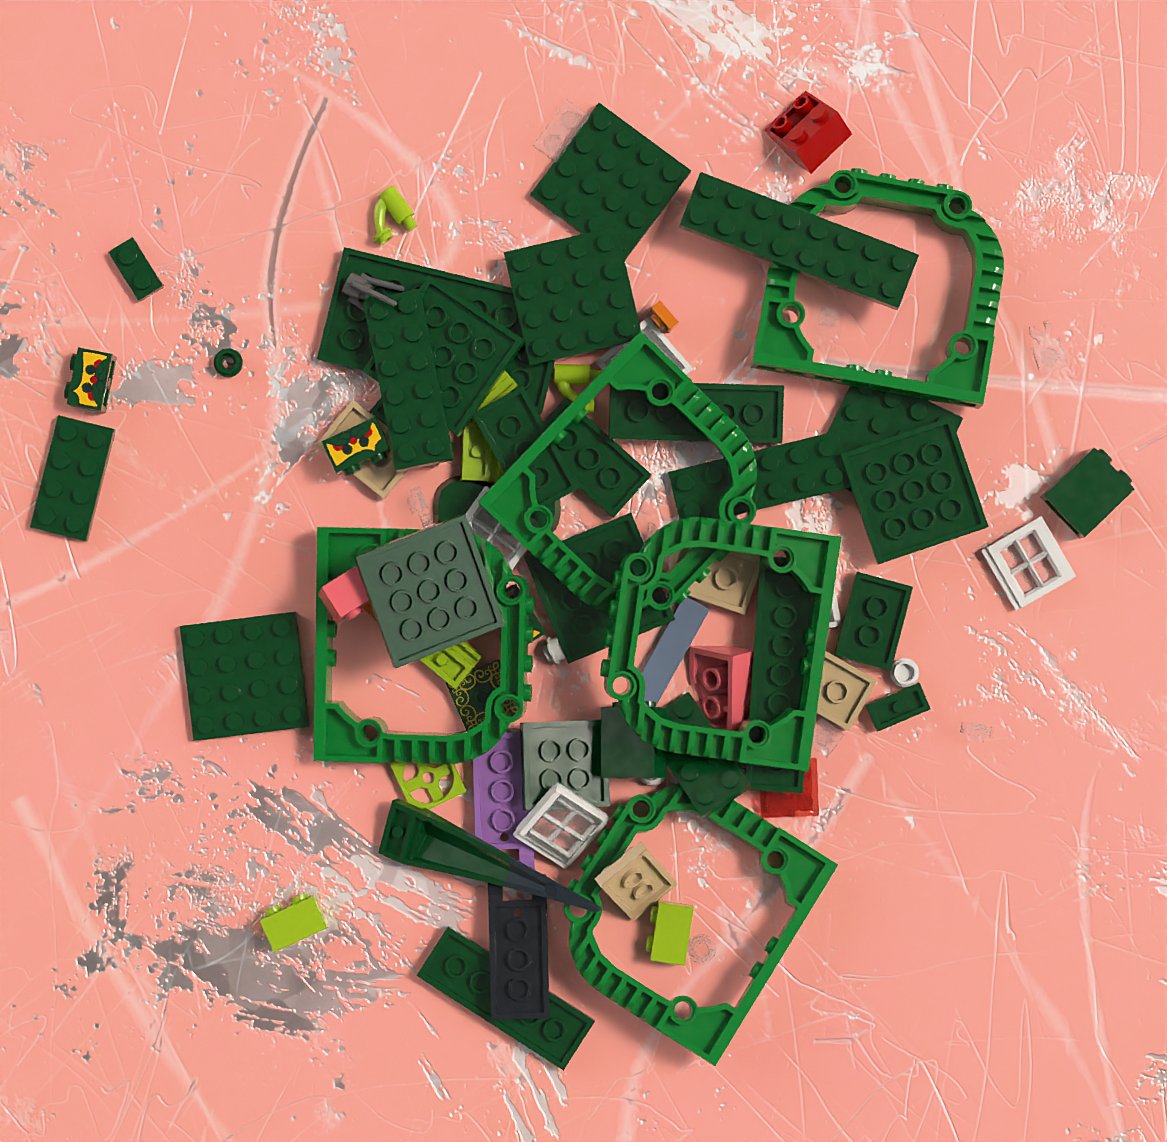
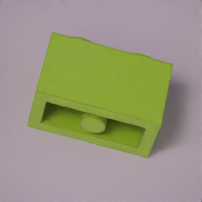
(294, 922)
(670, 933)

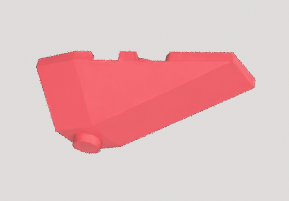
(722, 683)

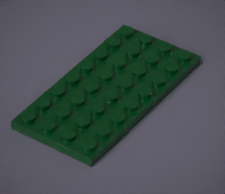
(346, 330)

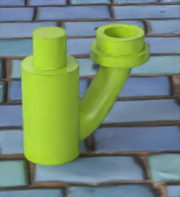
(398, 208)
(574, 375)

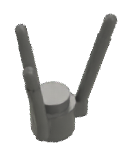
(360, 288)

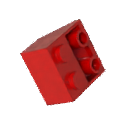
(809, 131)

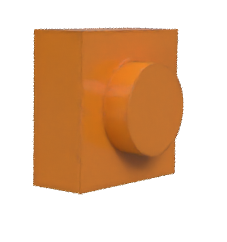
(663, 317)

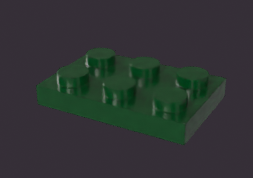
(873, 621)

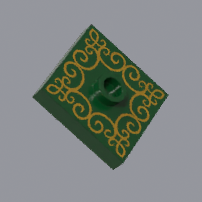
(473, 694)

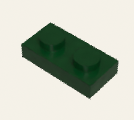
(136, 269)
(898, 707)

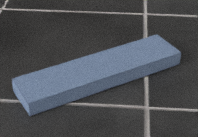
(672, 648)

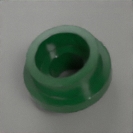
(219, 360)

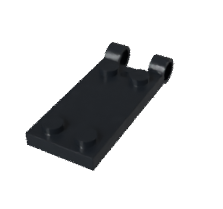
(518, 957)

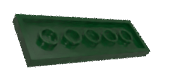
(408, 381)
(751, 407)
(783, 476)
(463, 973)

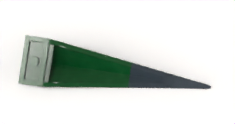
(433, 843)

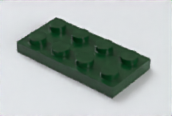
(510, 429)
(599, 463)
(73, 478)
(705, 780)

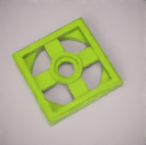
(434, 789)

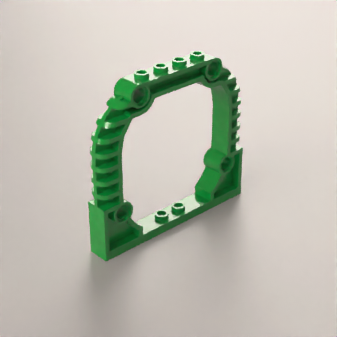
(638, 369)
(961, 377)
(341, 733)
(787, 738)
(709, 1028)

